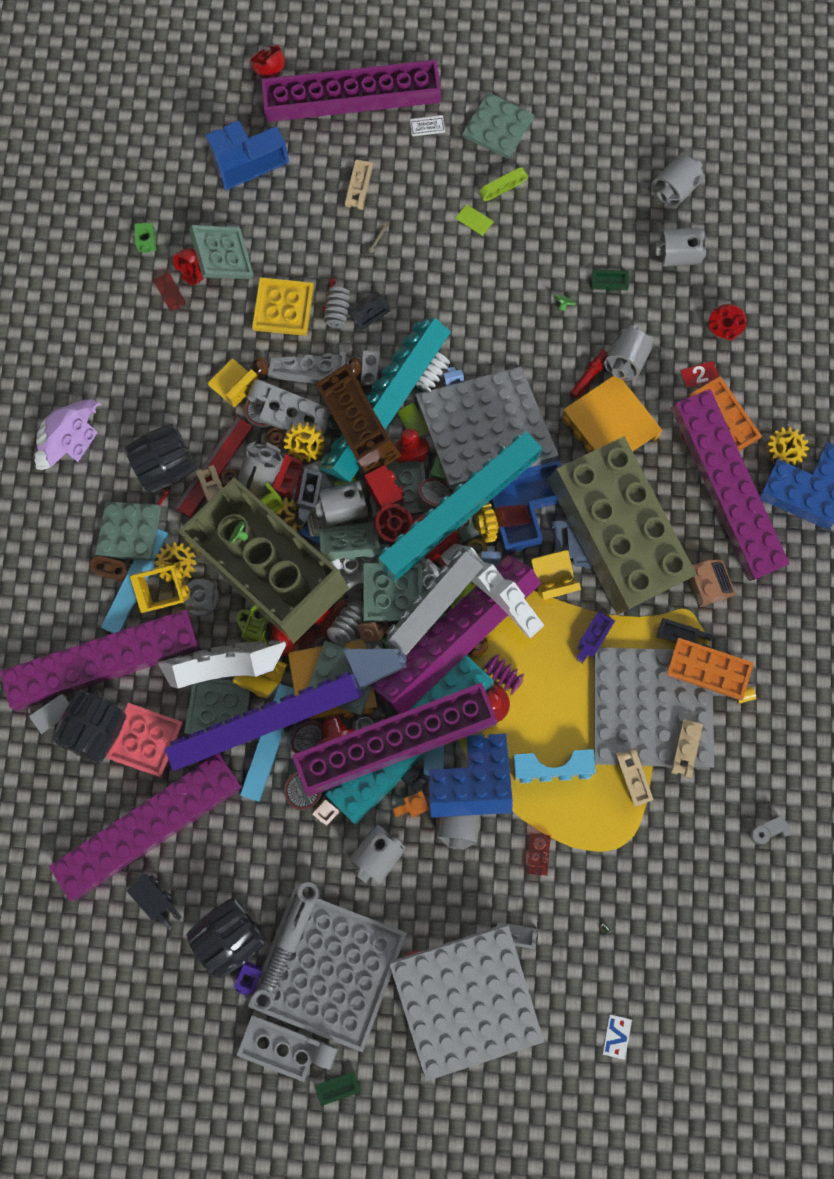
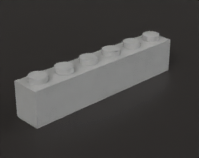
(434, 600)

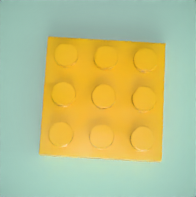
(283, 306)

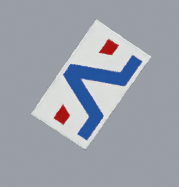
(617, 1037)

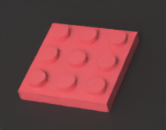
(144, 740)

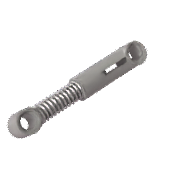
(287, 944)

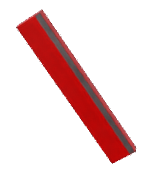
(220, 459)

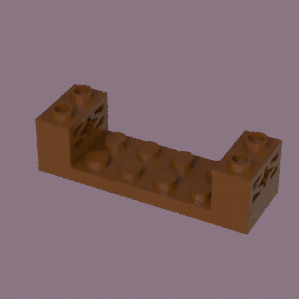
(357, 419)

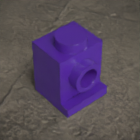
(247, 986)

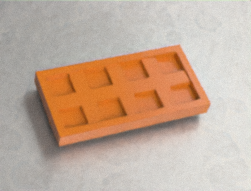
(737, 420)
(710, 669)

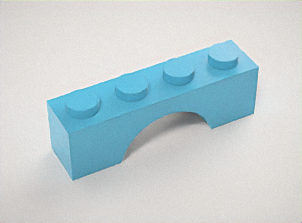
(528, 767)

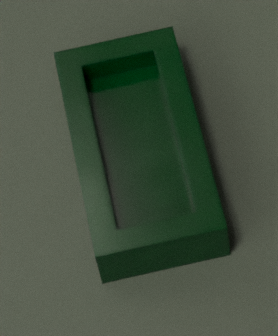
(610, 280)
(337, 1088)

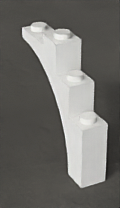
(503, 592)

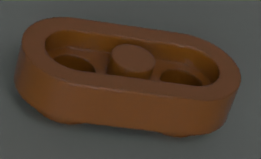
(109, 569)

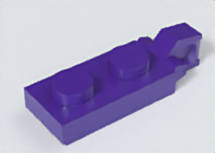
(594, 636)

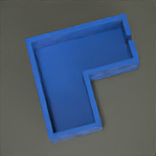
(245, 158)
(534, 491)
(804, 493)
(479, 788)

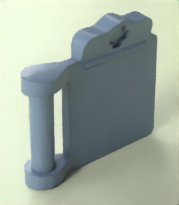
(574, 547)

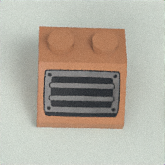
(711, 582)

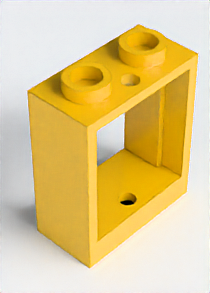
(142, 591)

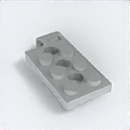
(264, 393)
(317, 1051)

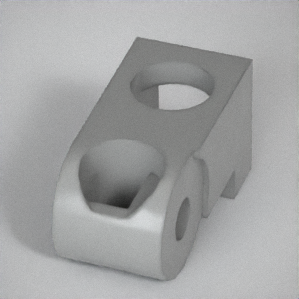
(370, 367)
(762, 833)

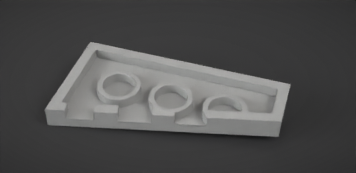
(305, 369)

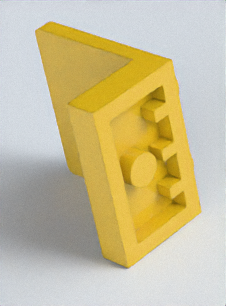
(233, 382)
(554, 574)
(263, 684)

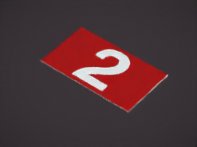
(699, 374)

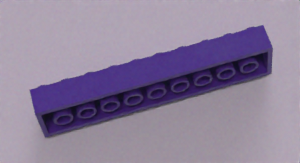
(259, 723)

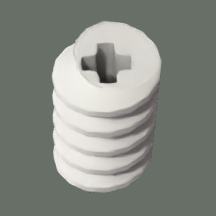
(432, 371)

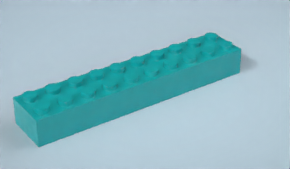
(390, 390)
(459, 506)
(362, 794)

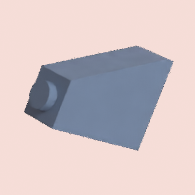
(374, 664)

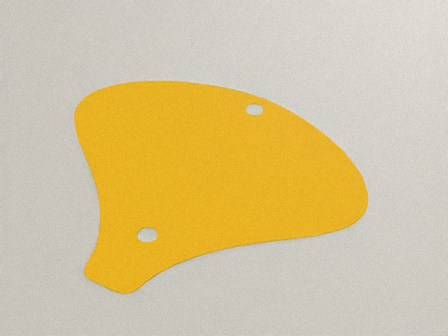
(556, 716)

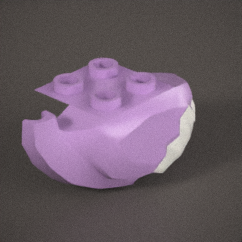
(64, 433)

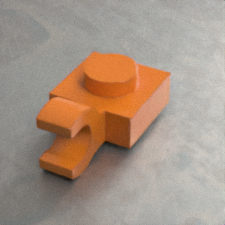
(414, 804)

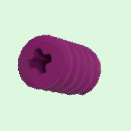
(504, 674)

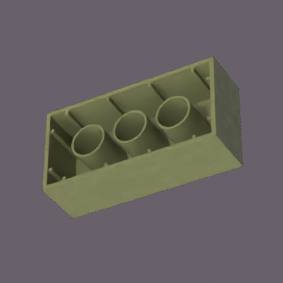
(620, 525)
(270, 568)

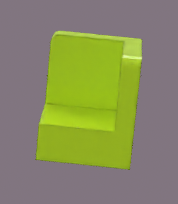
(272, 499)

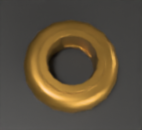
(477, 541)

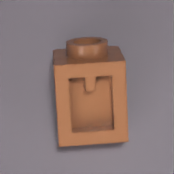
(373, 631)

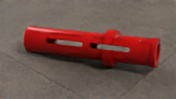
(593, 368)

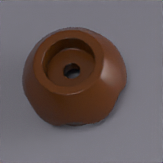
(355, 366)
(260, 367)
(275, 433)
(226, 474)
(479, 649)

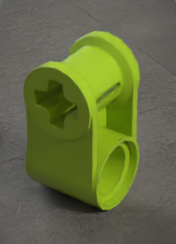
(254, 627)

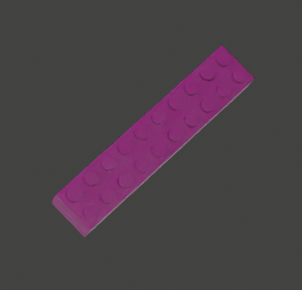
(351, 90)
(729, 485)
(451, 640)
(99, 660)
(394, 739)
(145, 827)

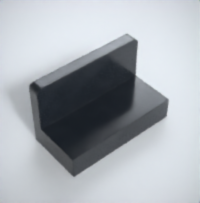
(369, 310)

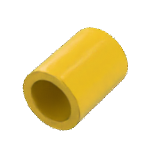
(749, 695)

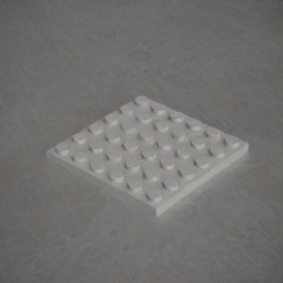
(479, 418)
(646, 708)
(335, 974)
(466, 1002)

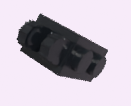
(306, 495)
(153, 899)

